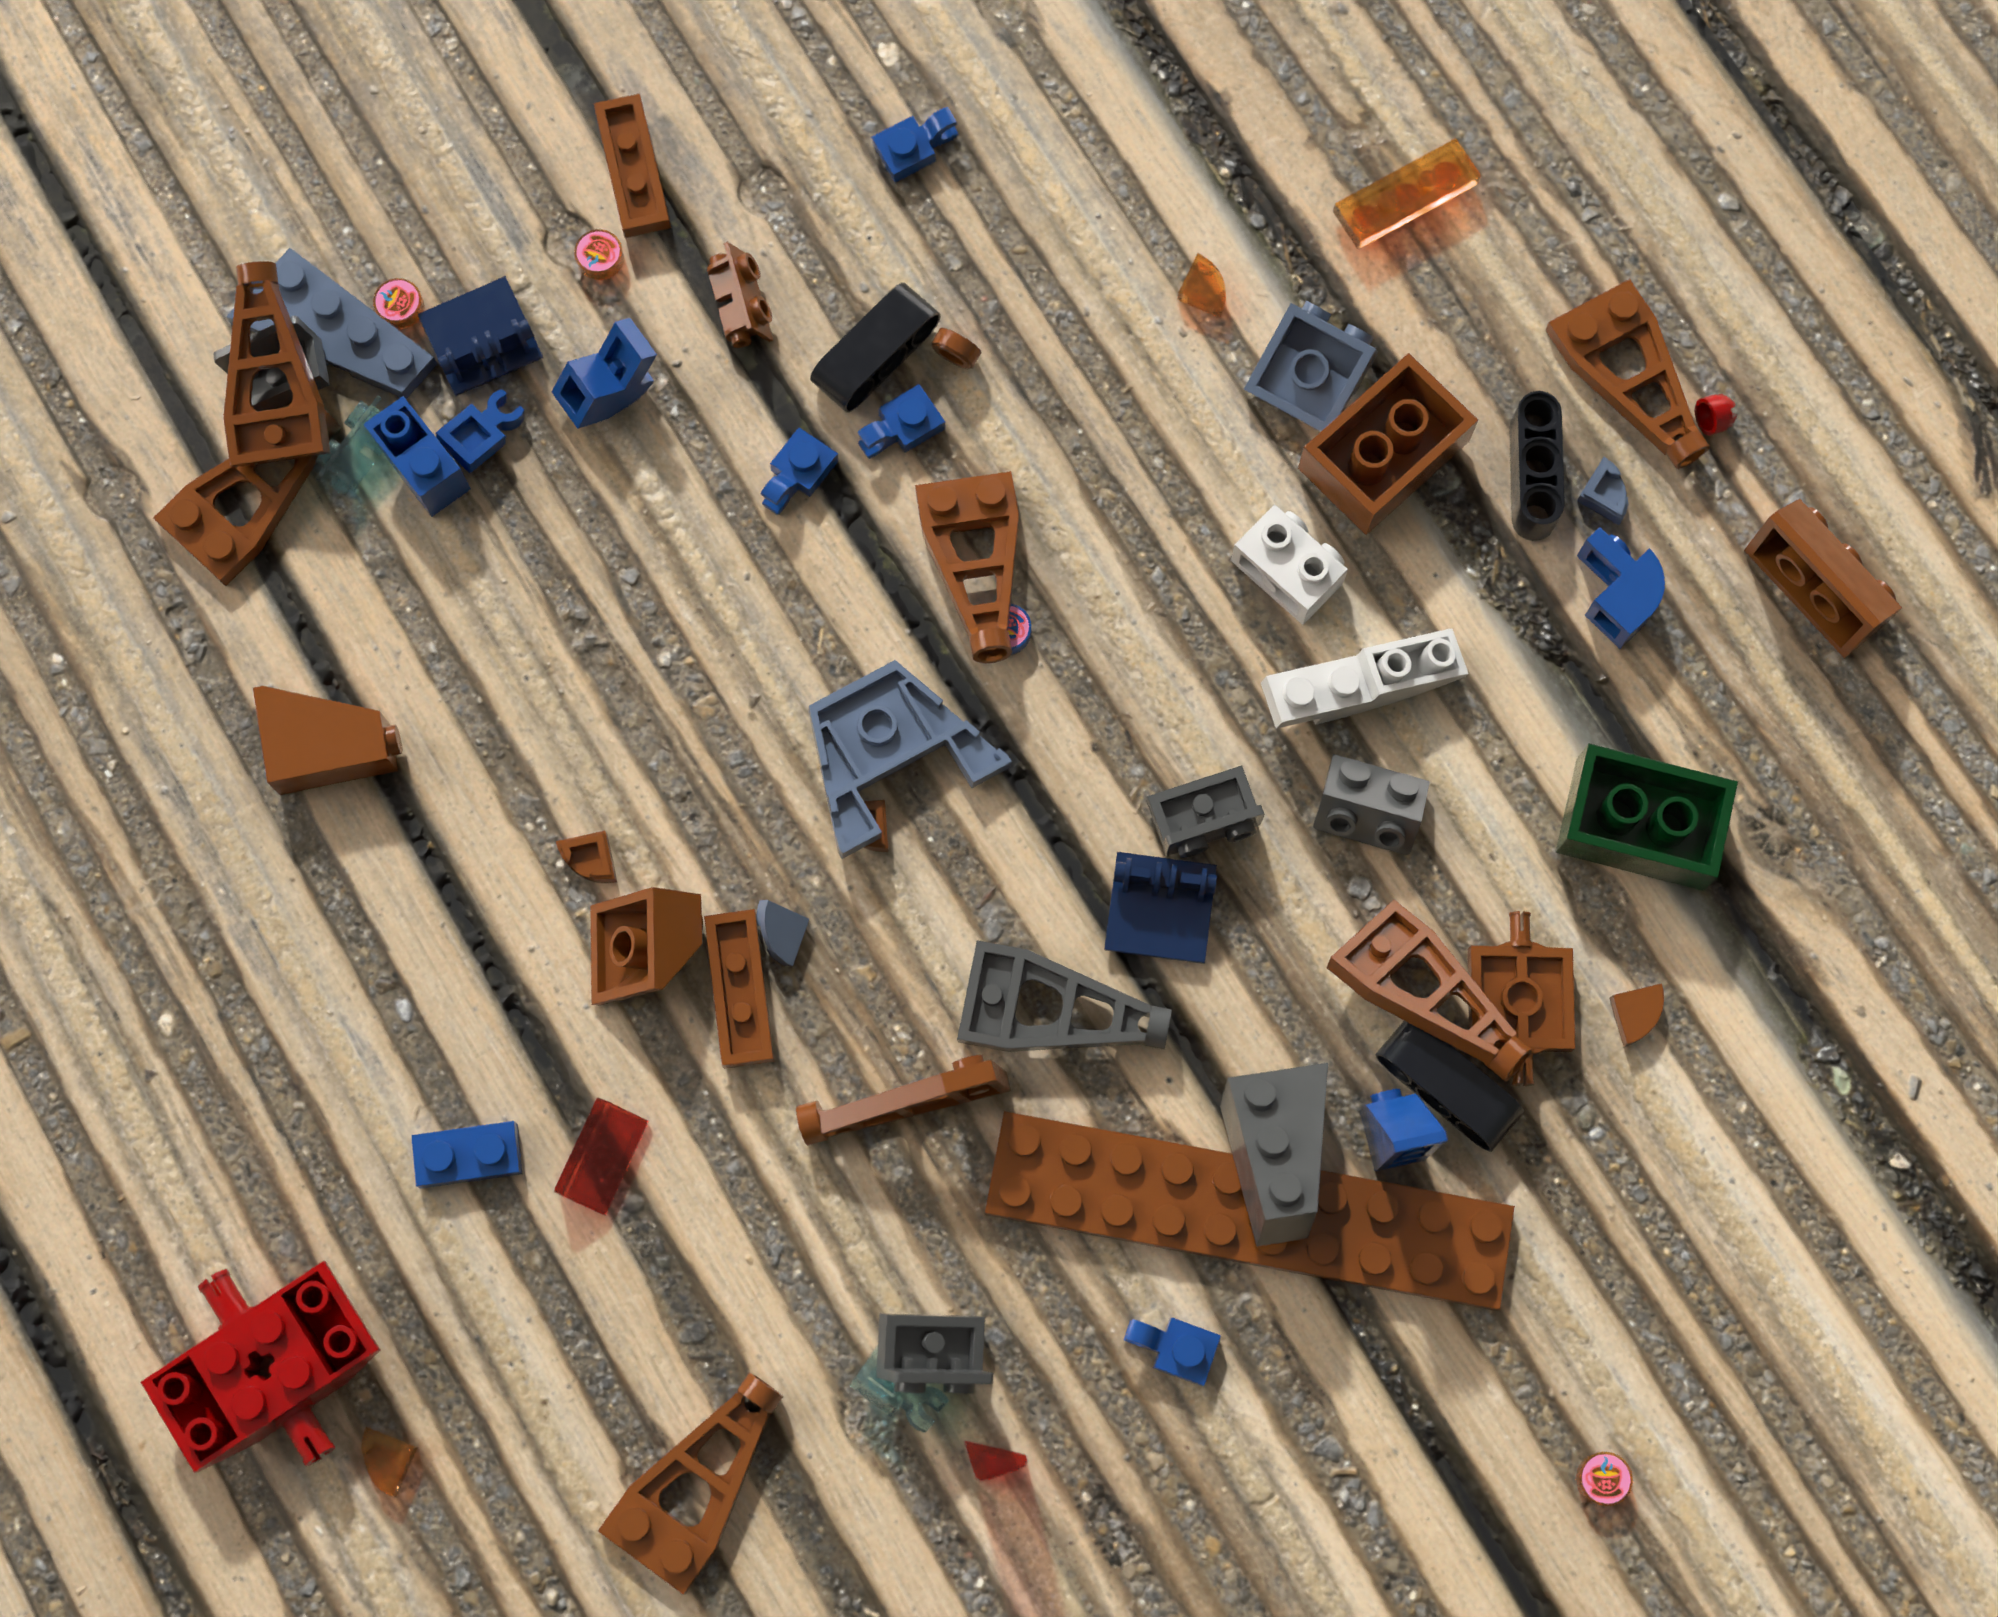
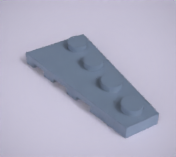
(349, 330)

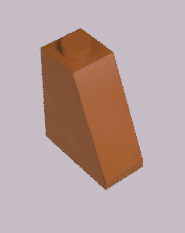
(321, 741)

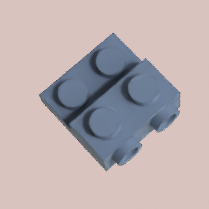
(1312, 366)

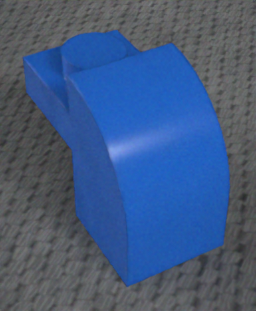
(609, 380)
(1632, 589)

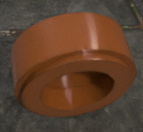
(956, 348)

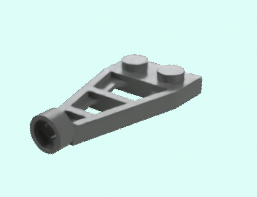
(994, 993)

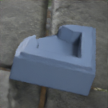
(1606, 492)
(781, 931)

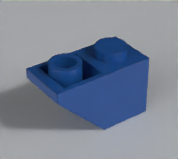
(417, 456)

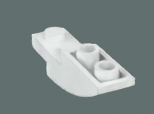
(1364, 681)

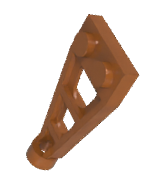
(1606, 322)
(279, 432)
(967, 506)
(210, 536)
(1385, 946)
(968, 1082)
(655, 1536)

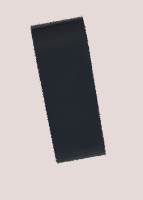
(875, 347)
(1539, 444)
(1450, 1085)

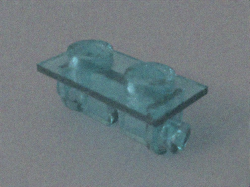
(345, 460)

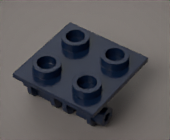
(480, 336)
(1160, 907)

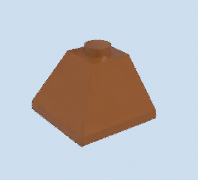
(642, 942)

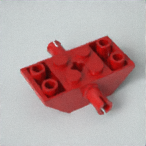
(215, 1390)

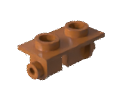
(736, 277)

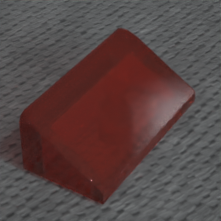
(601, 1156)
(993, 1462)

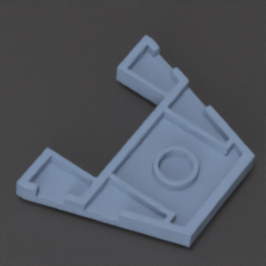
(879, 729)

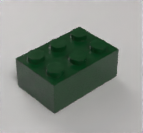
(1647, 817)

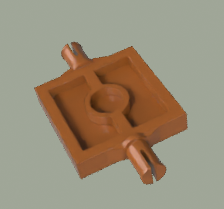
(1530, 990)

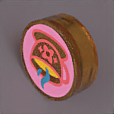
(599, 254)
(398, 302)
(1604, 1479)

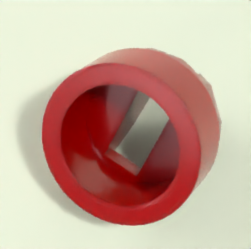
(1715, 414)

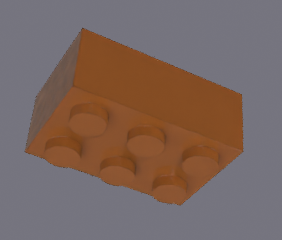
(1387, 443)

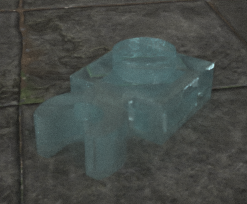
(883, 1396)

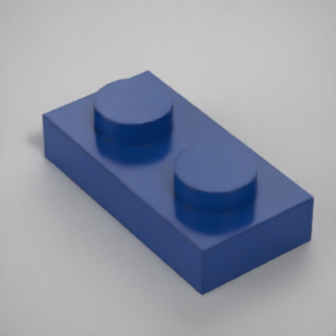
(466, 1154)

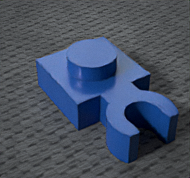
(476, 435)

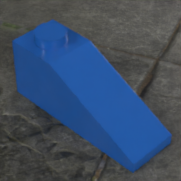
(1400, 1130)

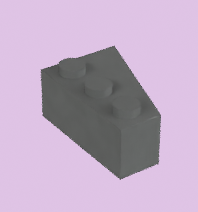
(1277, 1147)

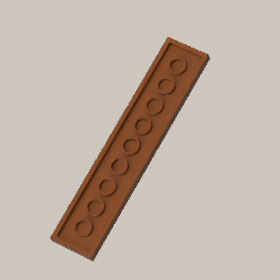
(1195, 1205)

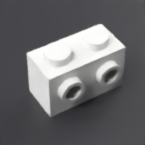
(1289, 563)

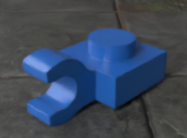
(909, 148)
(905, 420)
(797, 466)
(1180, 1349)

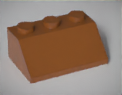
(1822, 576)

